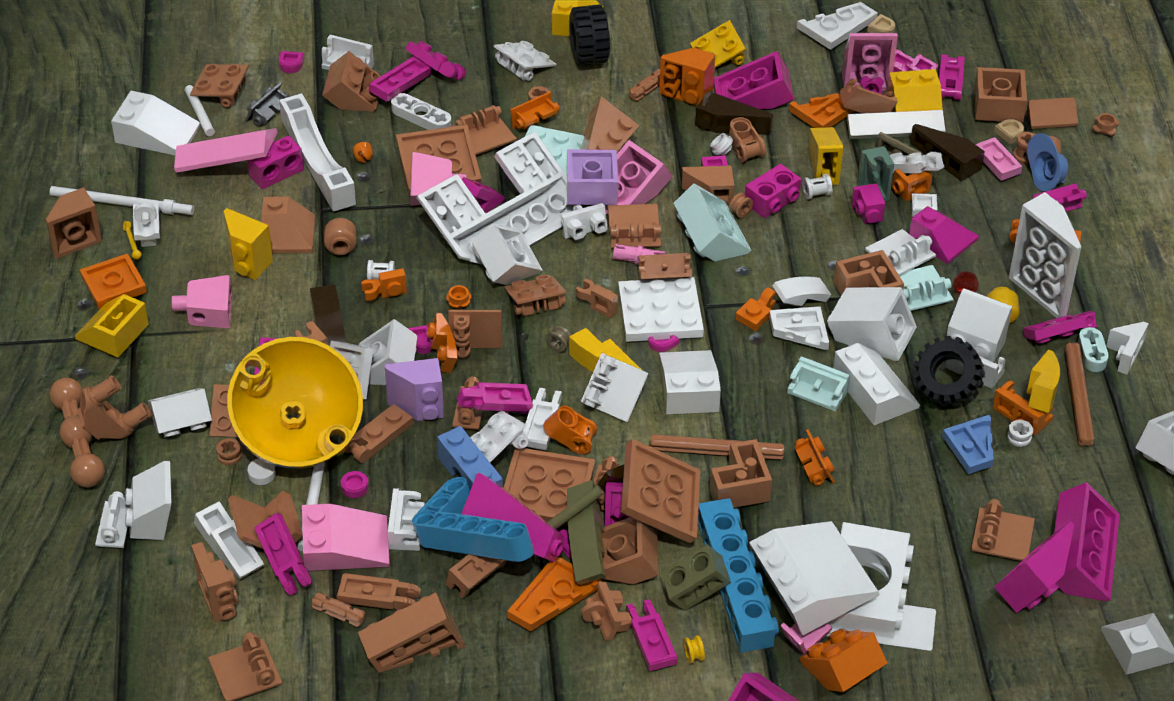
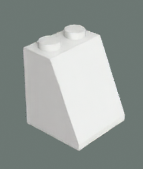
(874, 319)

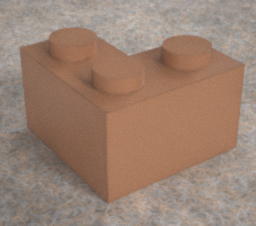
(866, 271)
(746, 477)

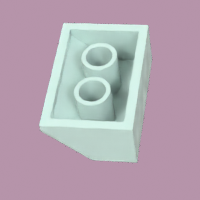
(710, 225)

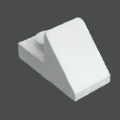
(1127, 342)

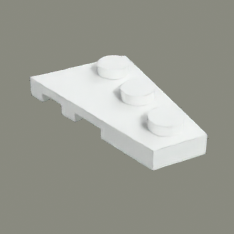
(835, 28)

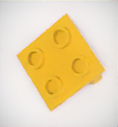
(723, 43)

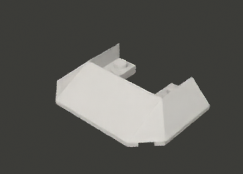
(534, 211)

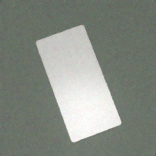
(915, 630)

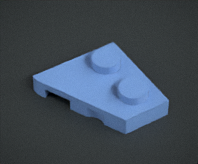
(971, 443)

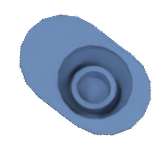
(1046, 163)

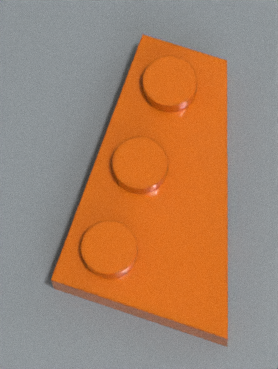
(549, 595)

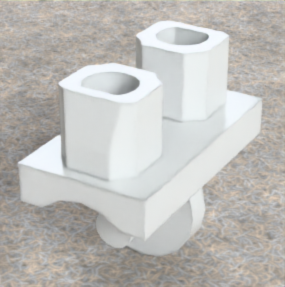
(584, 220)
(146, 223)

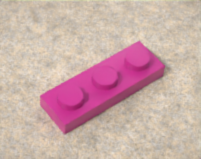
(400, 78)

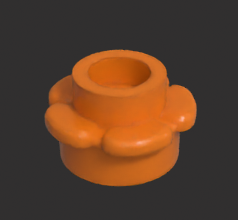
(458, 297)

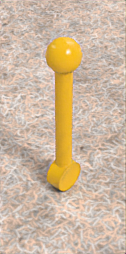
(136, 254)

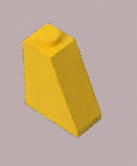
(825, 153)

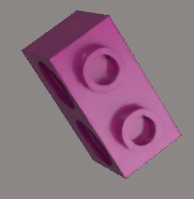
(280, 163)
(773, 190)

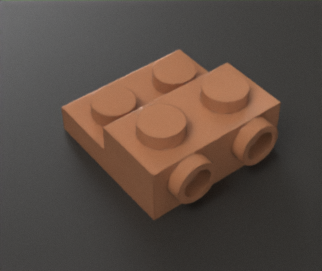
(215, 584)

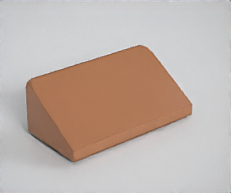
(1052, 113)

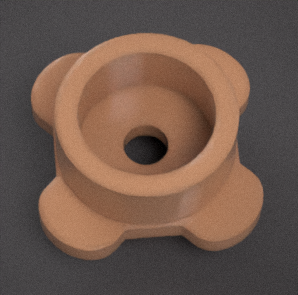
(1106, 124)

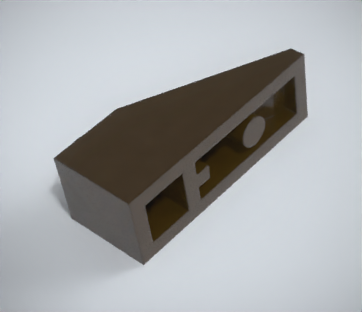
(717, 112)
(959, 154)

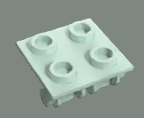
(925, 288)

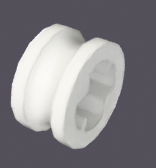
(1020, 426)

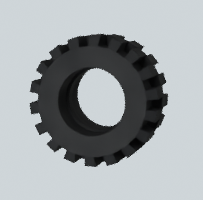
(589, 34)
(938, 353)

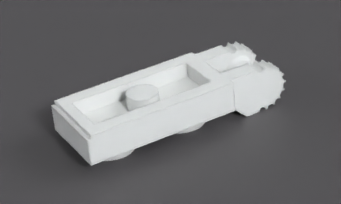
(537, 415)

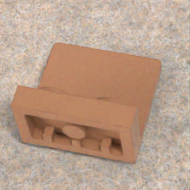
(248, 515)

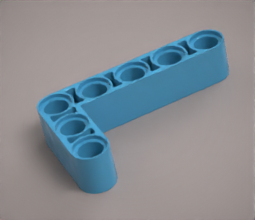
(445, 528)

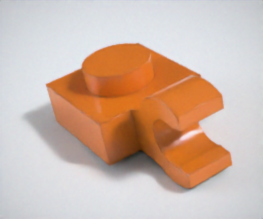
(389, 284)
(756, 313)

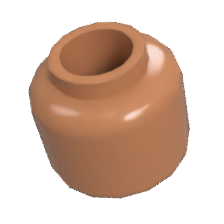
(340, 236)

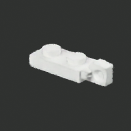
(917, 162)

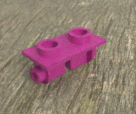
(1068, 196)

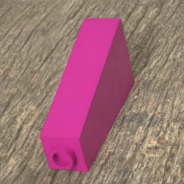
(494, 502)

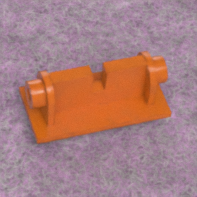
(530, 111)
(820, 467)

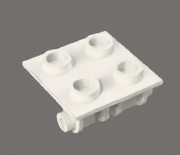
(521, 58)
(904, 250)
(614, 387)
(498, 433)

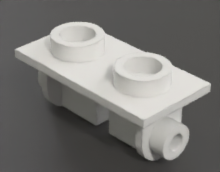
(112, 525)

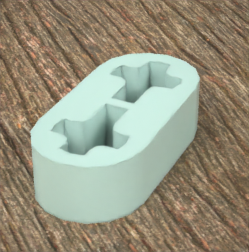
(1098, 349)

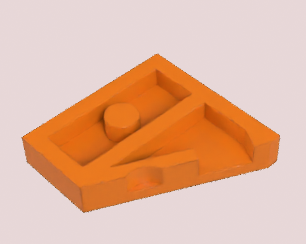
(821, 111)

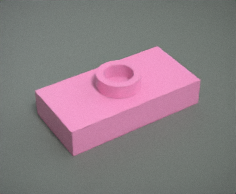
(999, 159)

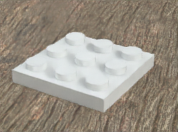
(660, 309)

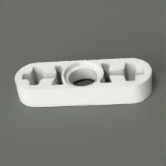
(407, 107)

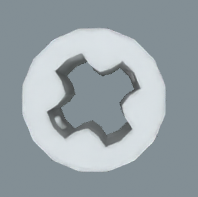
(817, 186)
(375, 268)

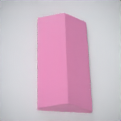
(224, 150)

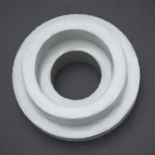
(721, 144)

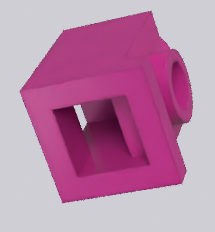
(868, 203)

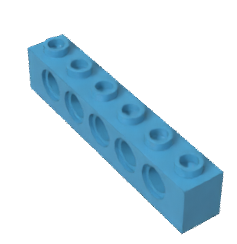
(743, 597)

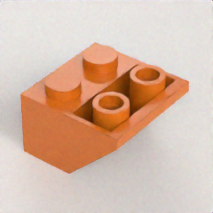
(687, 75)
(844, 659)

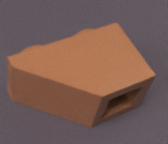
(714, 179)

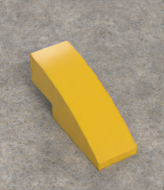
(587, 350)
(1044, 382)

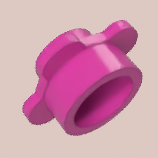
(876, 83)

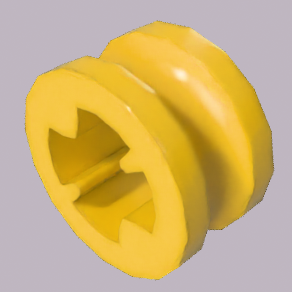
(693, 649)

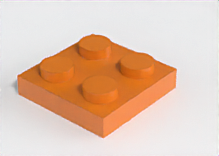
(111, 279)

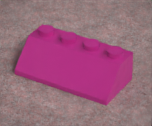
(1092, 545)

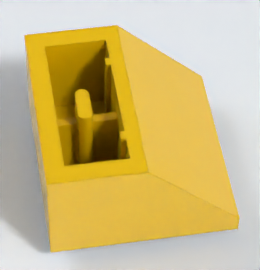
(115, 325)

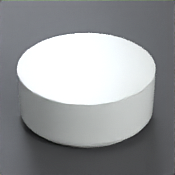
(261, 472)

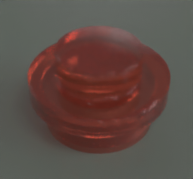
(967, 281)

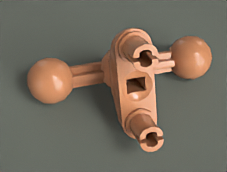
(93, 418)

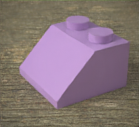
(592, 177)
(416, 388)

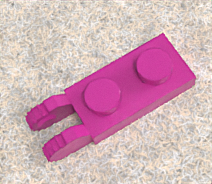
(436, 60)
(282, 552)
(652, 637)

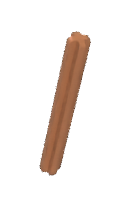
(1079, 394)
(709, 446)

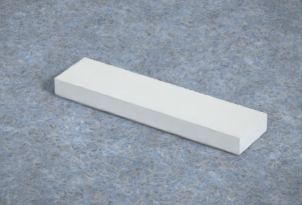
(892, 123)

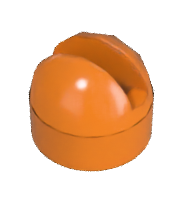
(366, 150)

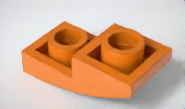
(443, 341)

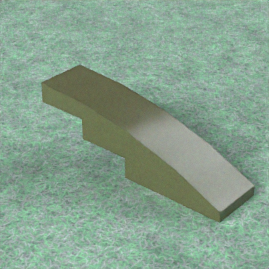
(586, 537)

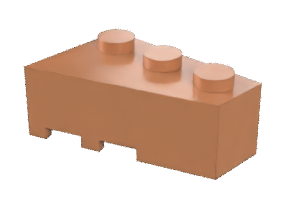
(607, 128)
(411, 633)

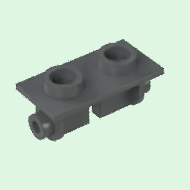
(260, 110)

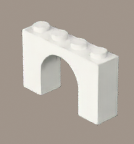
(887, 554)

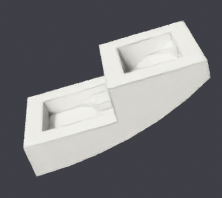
(799, 289)

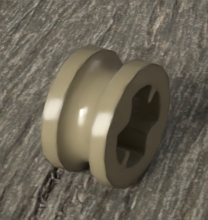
(558, 338)

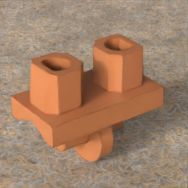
(603, 611)

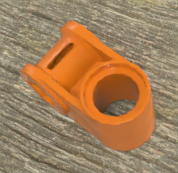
(571, 427)

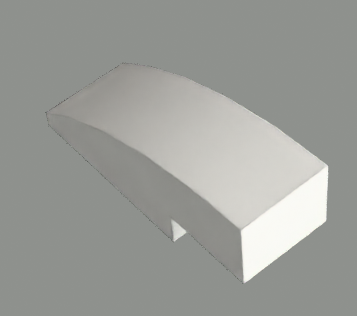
(222, 537)

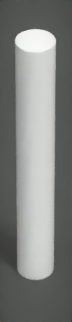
(200, 112)

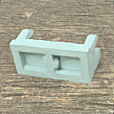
(818, 384)

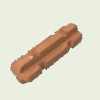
(645, 86)
(338, 609)

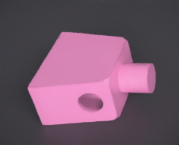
(428, 172)
(206, 302)

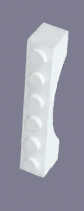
(330, 177)

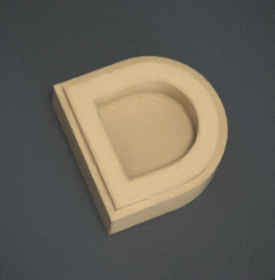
(881, 25)
(1009, 130)

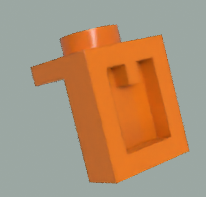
(914, 183)

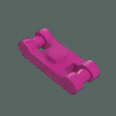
(951, 76)

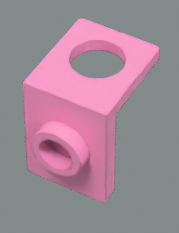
(803, 642)

